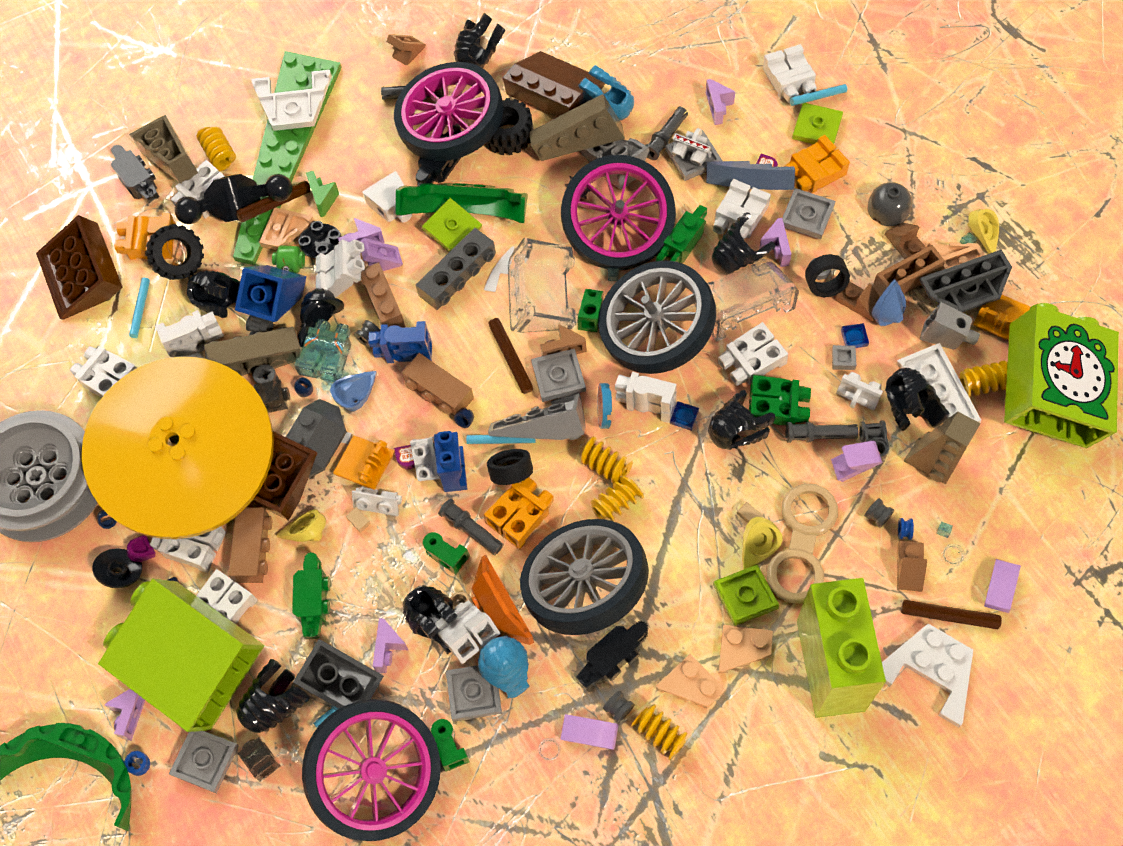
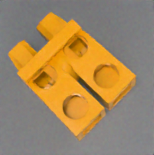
(818, 165)
(138, 234)
(519, 512)

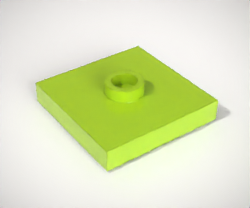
(815, 122)
(450, 224)
(746, 595)

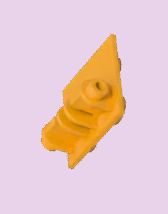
(998, 315)
(364, 462)

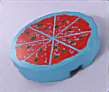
(604, 405)

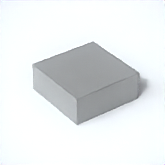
(843, 357)

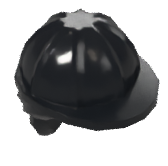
(317, 305)

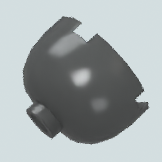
(890, 204)

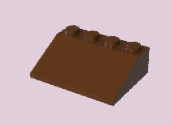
(548, 83)
(78, 268)
(286, 477)

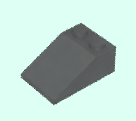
(336, 677)

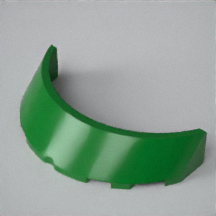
(471, 197)
(74, 743)

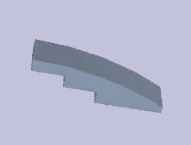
(756, 175)

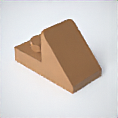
(405, 47)
(905, 239)
(859, 300)
(567, 341)
(911, 566)

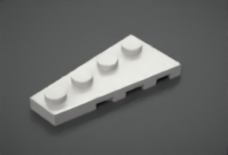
(941, 375)

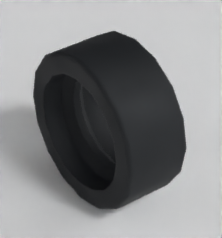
(824, 263)
(510, 466)

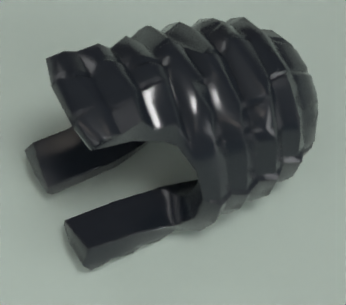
(468, 42)
(734, 252)
(213, 292)
(913, 395)
(737, 418)
(424, 608)
(263, 711)

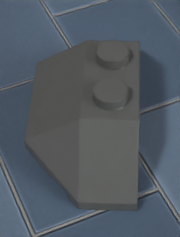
(970, 282)
(320, 429)

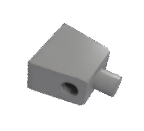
(948, 328)

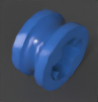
(905, 528)
(144, 766)

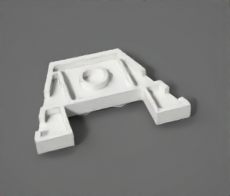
(293, 108)
(938, 660)

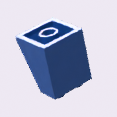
(268, 291)

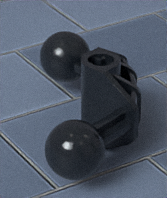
(231, 194)

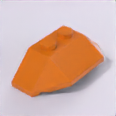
(496, 603)

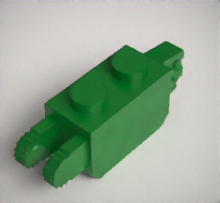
(684, 236)
(310, 596)

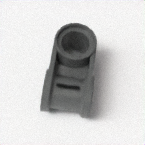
(878, 433)

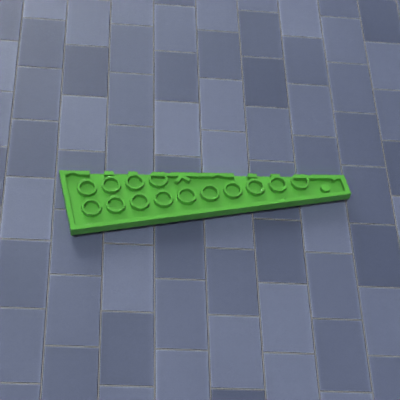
(282, 149)

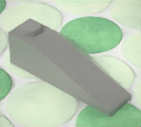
(621, 147)
(557, 422)

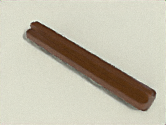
(267, 204)
(511, 356)
(951, 614)

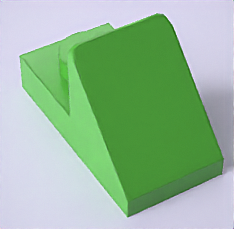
(323, 194)

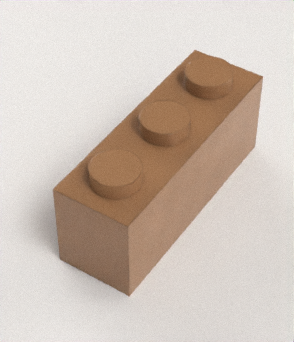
(910, 270)
(381, 296)
(437, 385)
(250, 546)

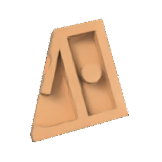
(284, 228)
(957, 253)
(743, 646)
(692, 683)

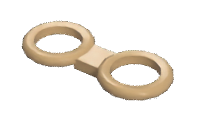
(802, 540)

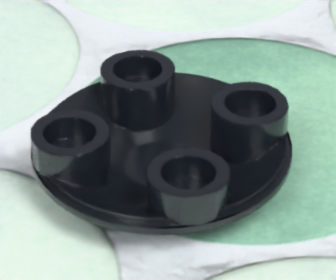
(319, 239)

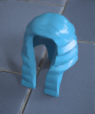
(618, 96)
(505, 665)

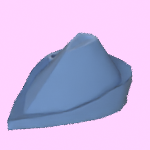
(890, 305)
(353, 388)

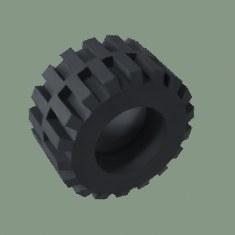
(516, 137)
(193, 247)

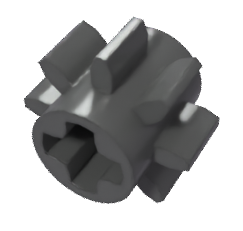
(257, 324)

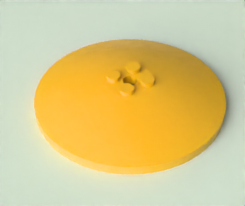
(202, 478)

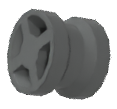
(363, 334)
(264, 371)
(879, 513)
(618, 706)

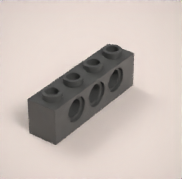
(458, 258)

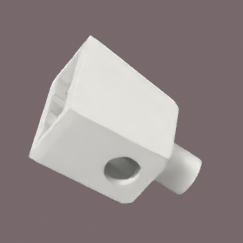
(382, 197)

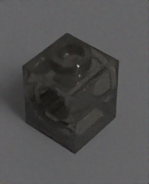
(273, 395)
(259, 759)

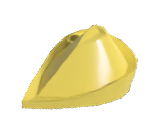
(985, 227)
(304, 528)
(758, 541)

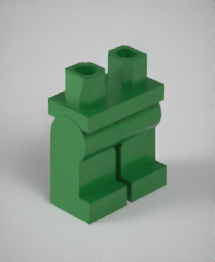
(779, 397)

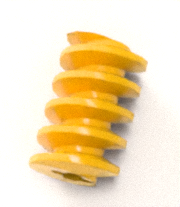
(216, 147)
(983, 377)
(604, 462)
(615, 498)
(661, 731)

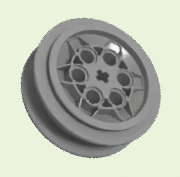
(41, 438)

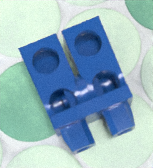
(401, 343)
(450, 461)

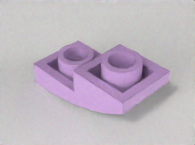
(1002, 586)
(589, 731)

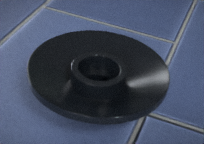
(116, 561)

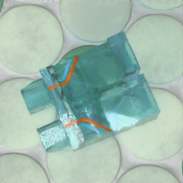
(324, 352)

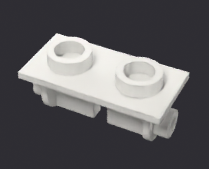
(369, 500)

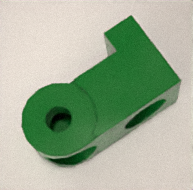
(589, 310)
(445, 554)
(449, 754)

